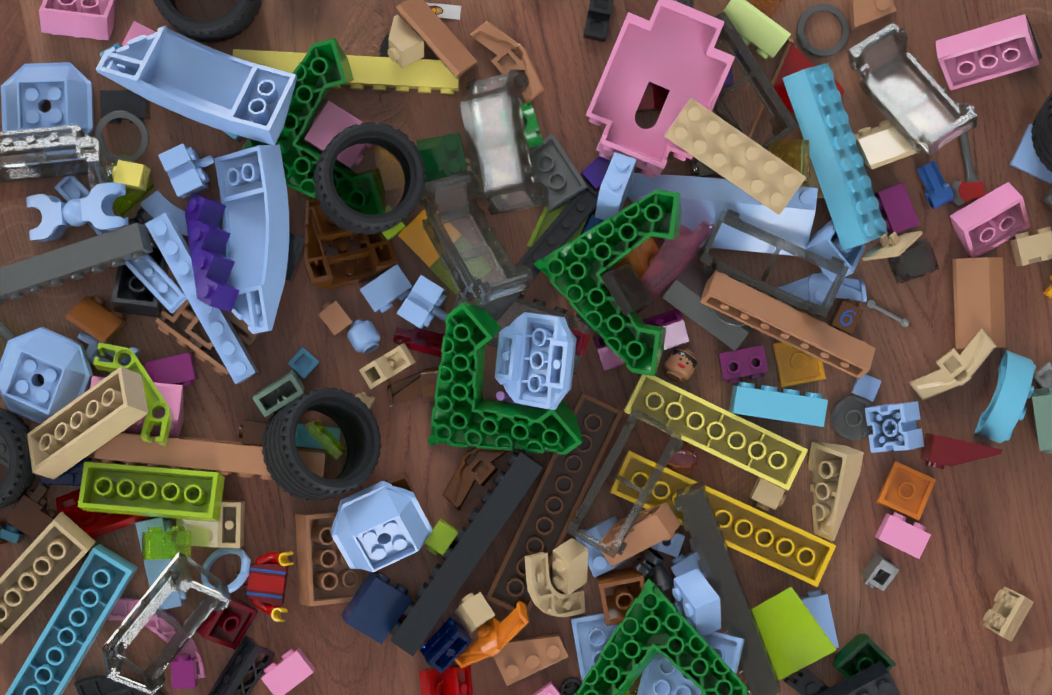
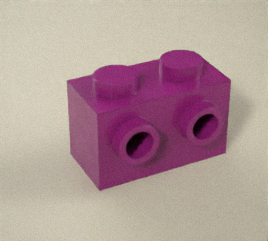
(743, 363)

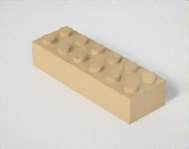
(734, 156)
(87, 423)
(40, 570)

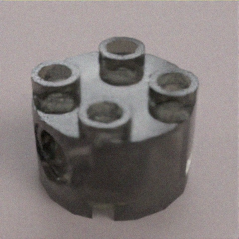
(914, 262)

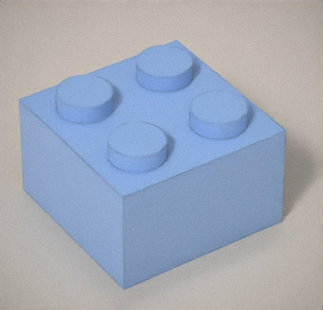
(697, 602)

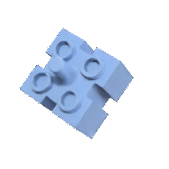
(185, 170)
(423, 303)
(894, 427)

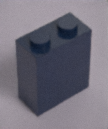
(376, 606)

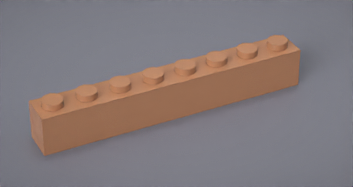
(787, 324)

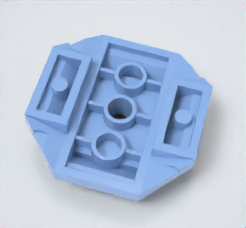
(37, 83)
(54, 357)
(536, 359)
(377, 511)

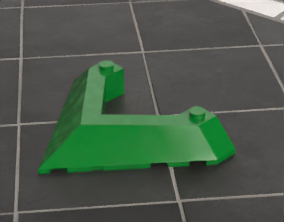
(316, 75)
(578, 270)
(467, 419)
(655, 627)

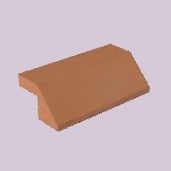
(437, 36)
(979, 299)

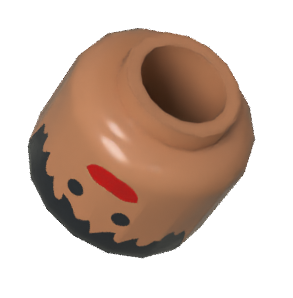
(680, 364)

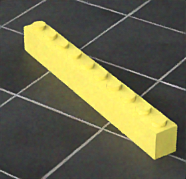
(369, 71)

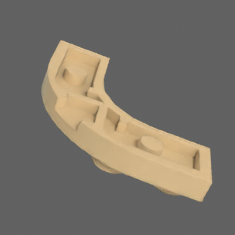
(544, 594)

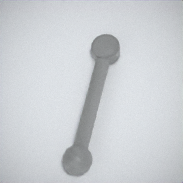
(872, 304)

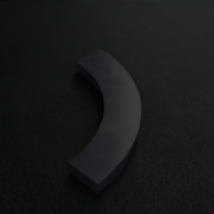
(104, 686)

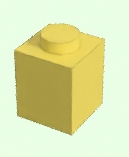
(131, 174)

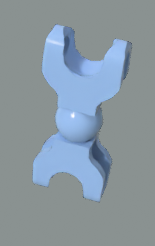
(77, 212)

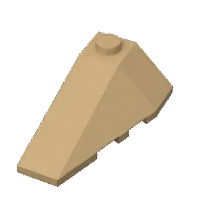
(834, 477)

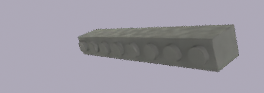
(74, 261)

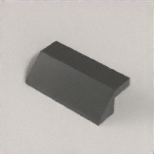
(686, 295)

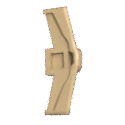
(955, 367)

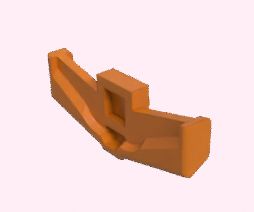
(494, 636)

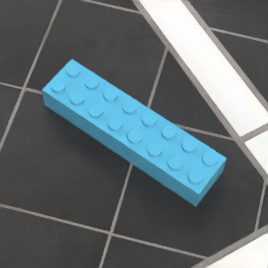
(835, 156)
(74, 624)

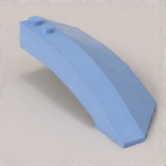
(203, 84)
(706, 197)
(258, 219)

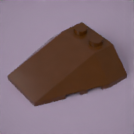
(340, 256)

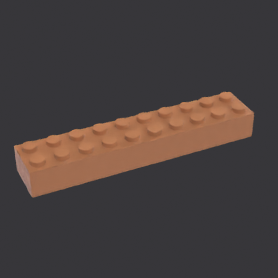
(200, 455)

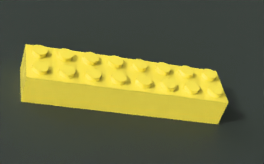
(718, 431)

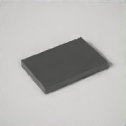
(556, 173)

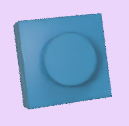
(303, 362)
(11, 533)

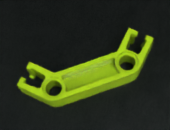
(153, 397)

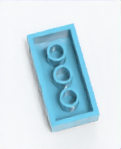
(778, 406)

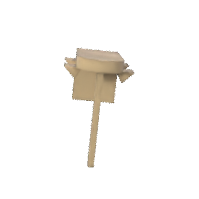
(366, 399)

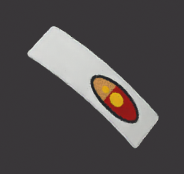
(446, 10)

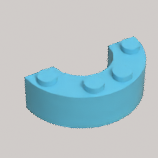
(1008, 399)

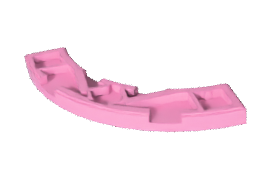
(160, 627)

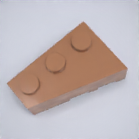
(869, 11)
(649, 529)
(529, 655)

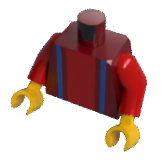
(268, 583)

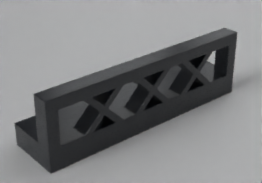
(239, 665)

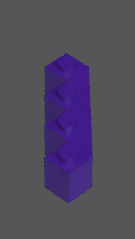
(207, 246)

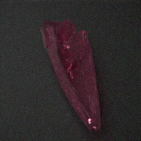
(673, 259)

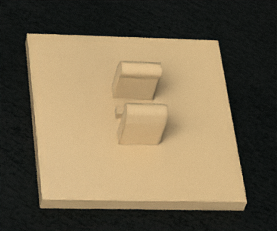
(892, 245)

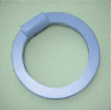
(244, 571)

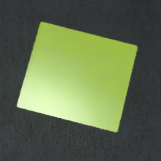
(790, 633)

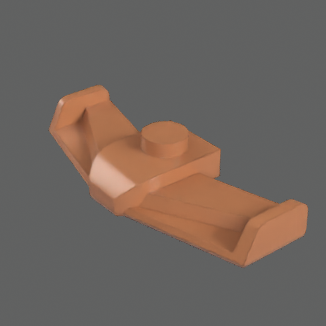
(509, 56)

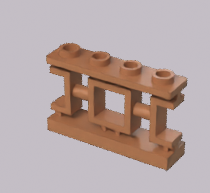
(196, 342)

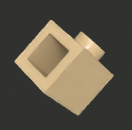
(767, 494)

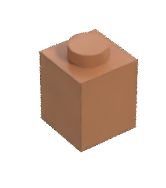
(335, 317)

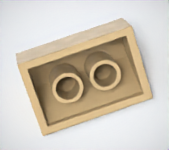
(882, 145)

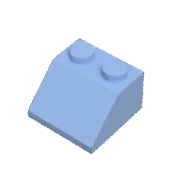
(827, 244)
(596, 560)

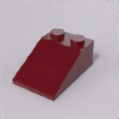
(948, 451)

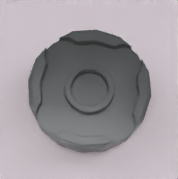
(849, 418)

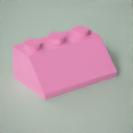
(78, 18)
(990, 220)

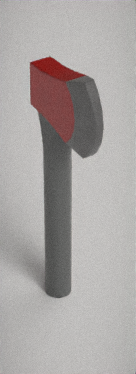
(972, 187)

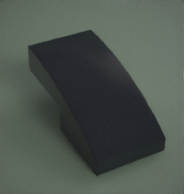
(598, 19)

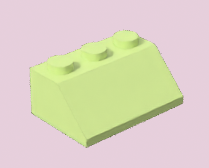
(756, 28)

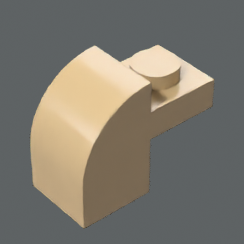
(387, 366)

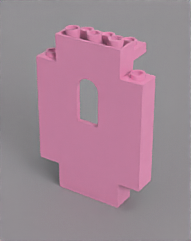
(672, 52)

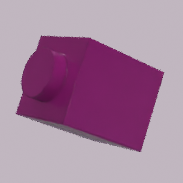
(184, 672)

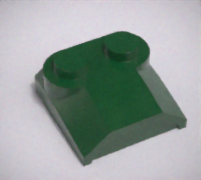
(442, 156)
(860, 654)

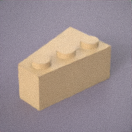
(1032, 248)

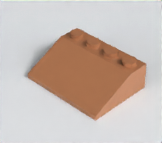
(322, 569)

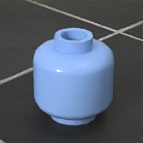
(363, 336)

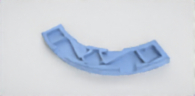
(157, 205)

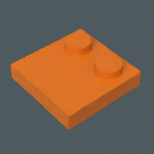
(906, 491)

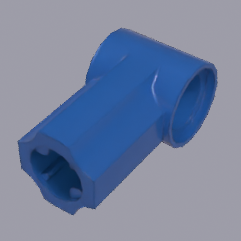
(936, 189)

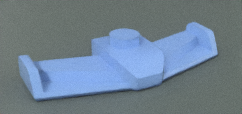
(818, 284)

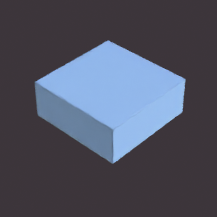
(866, 387)

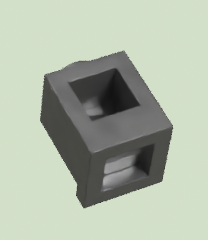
(879, 571)

